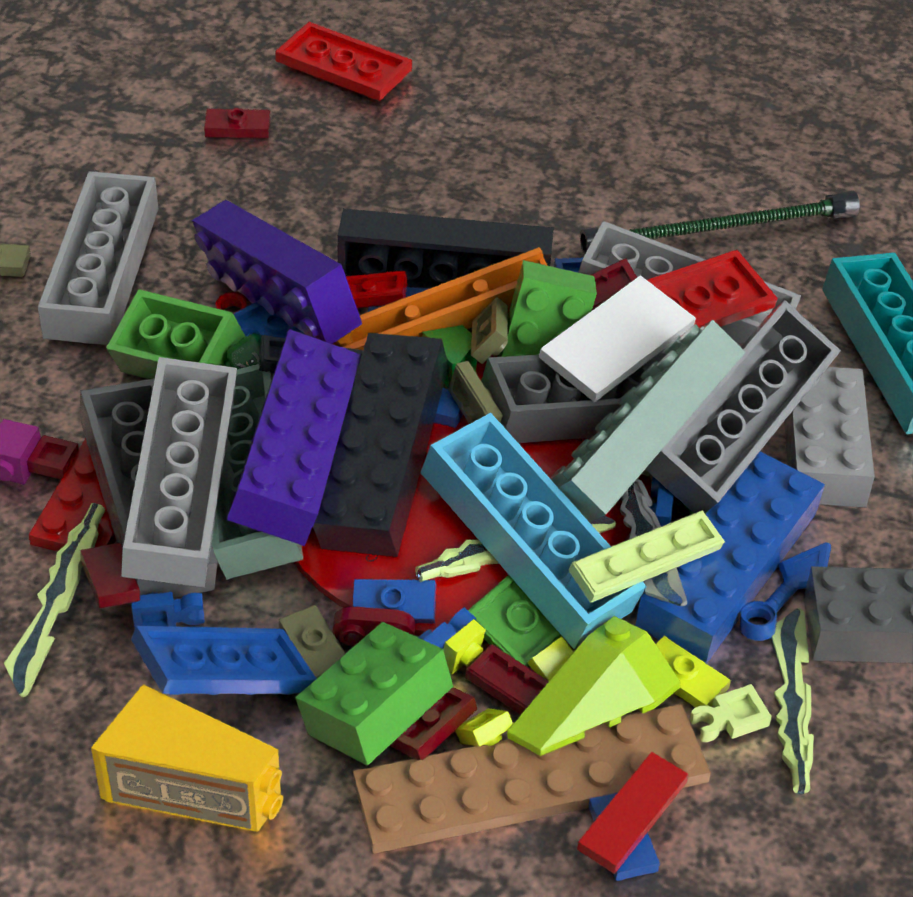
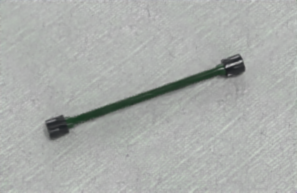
(836, 206)

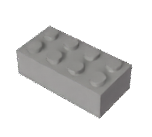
(831, 437)

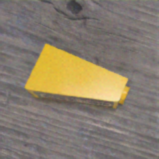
(186, 764)

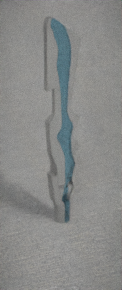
(643, 520)

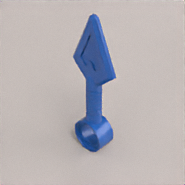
(795, 576)

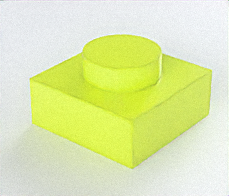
(464, 646)
(484, 728)

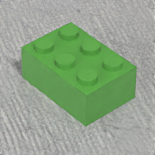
(545, 305)
(173, 330)
(374, 692)

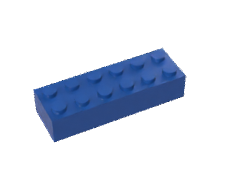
(759, 525)

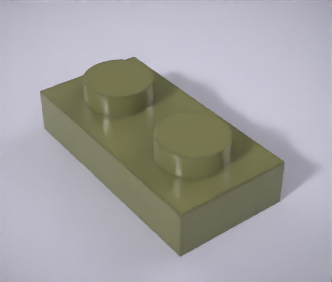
(490, 331)

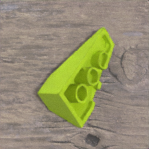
(600, 682)

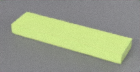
(646, 556)

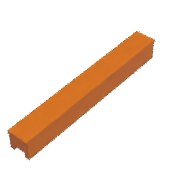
(445, 304)

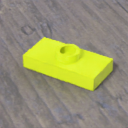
(697, 679)

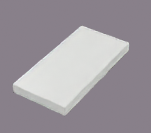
(616, 338)

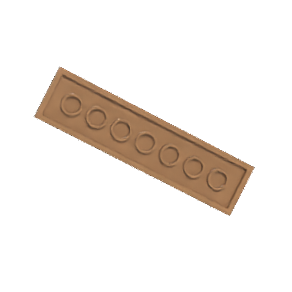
(511, 785)

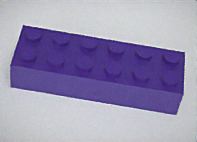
(277, 272)
(295, 438)

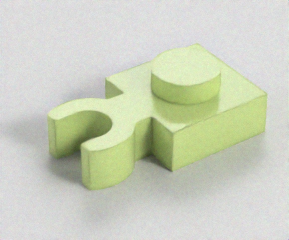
(736, 711)

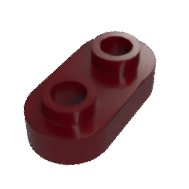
(355, 623)

